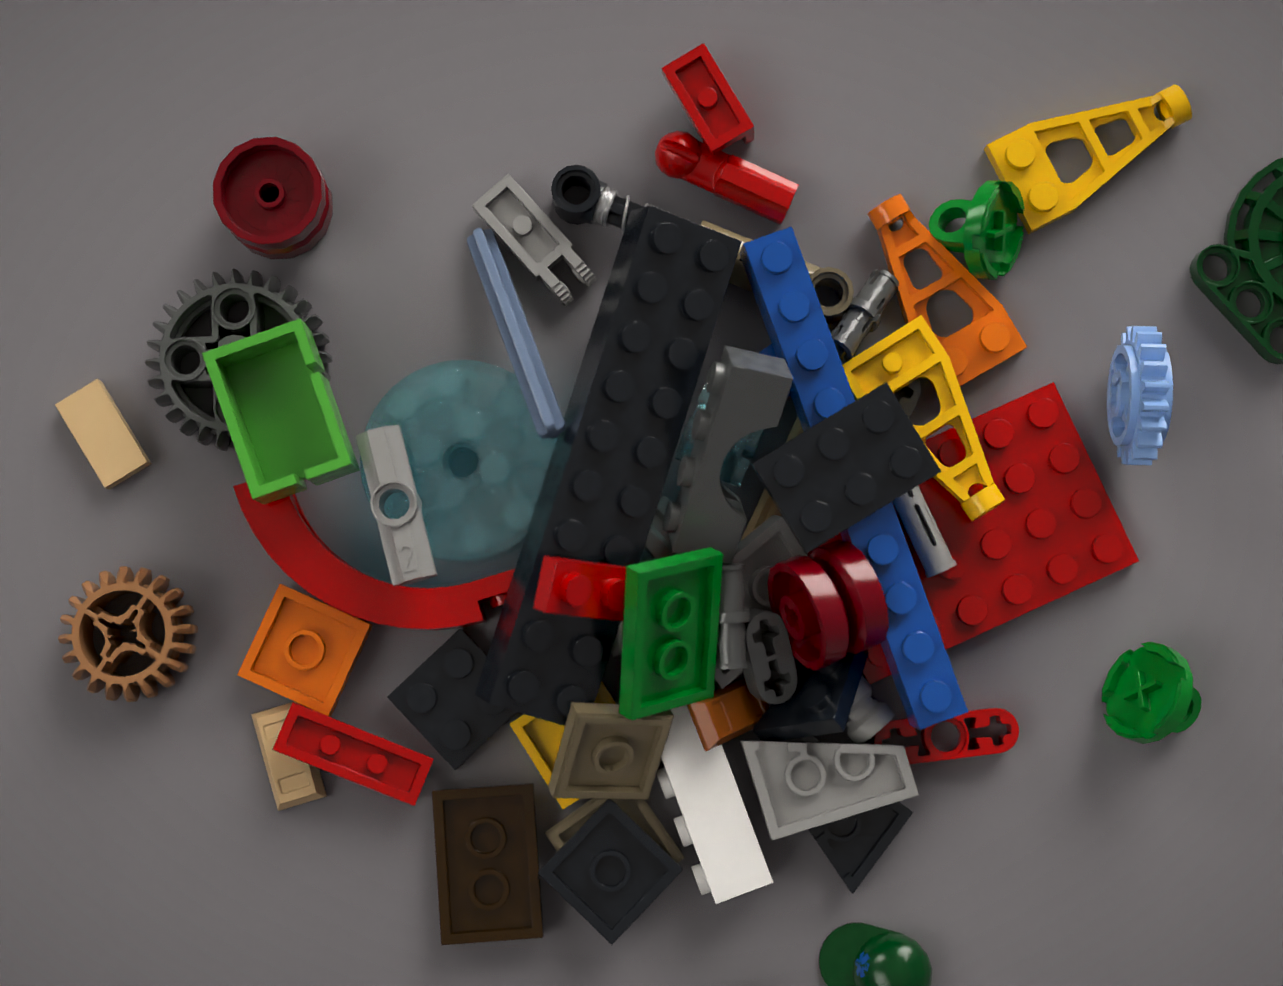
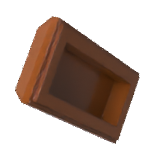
(726, 714)

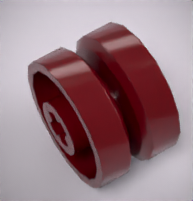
(267, 170)
(829, 603)

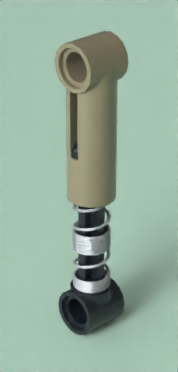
(606, 207)

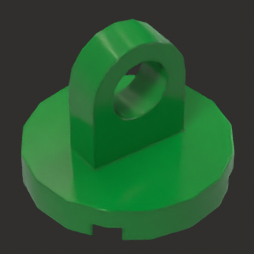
(990, 229)
(1150, 694)

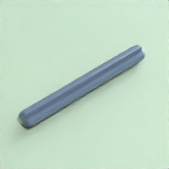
(516, 334)

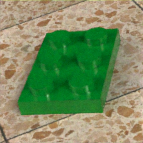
(670, 632)

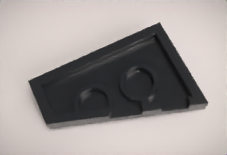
(858, 840)

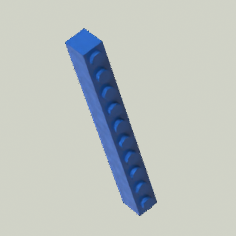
(818, 391)

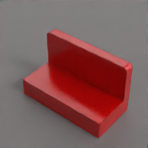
(708, 100)

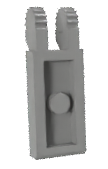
(530, 236)

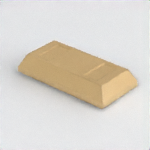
(289, 778)

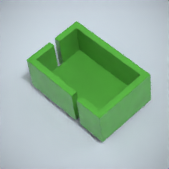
(280, 411)

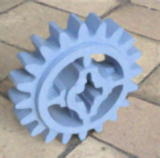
(1139, 395)

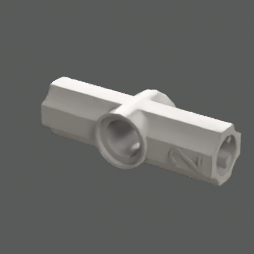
(388, 473)

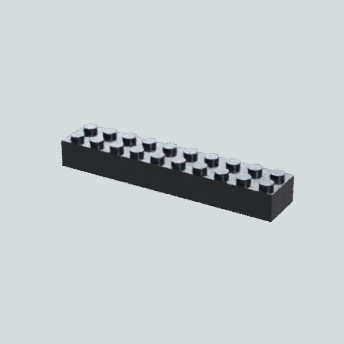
(611, 455)

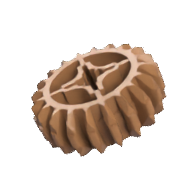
(114, 652)

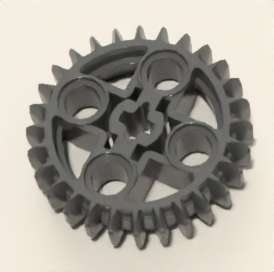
(175, 344)

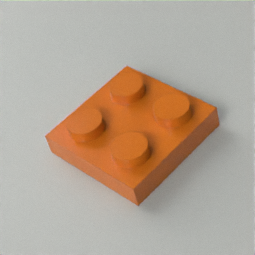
(305, 650)

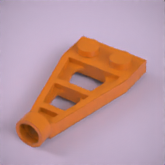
(989, 336)

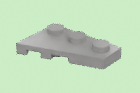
(824, 782)

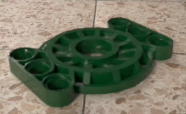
(1253, 267)

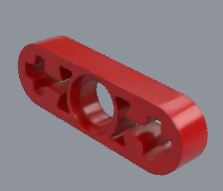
(983, 744)

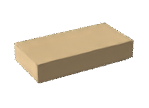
(103, 434)

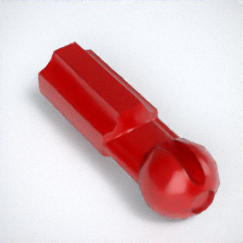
(726, 176)

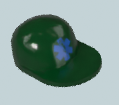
(872, 957)

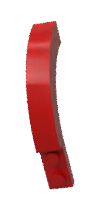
(321, 572)

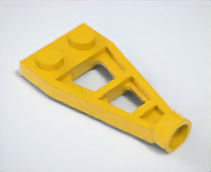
(1023, 159)
(916, 354)

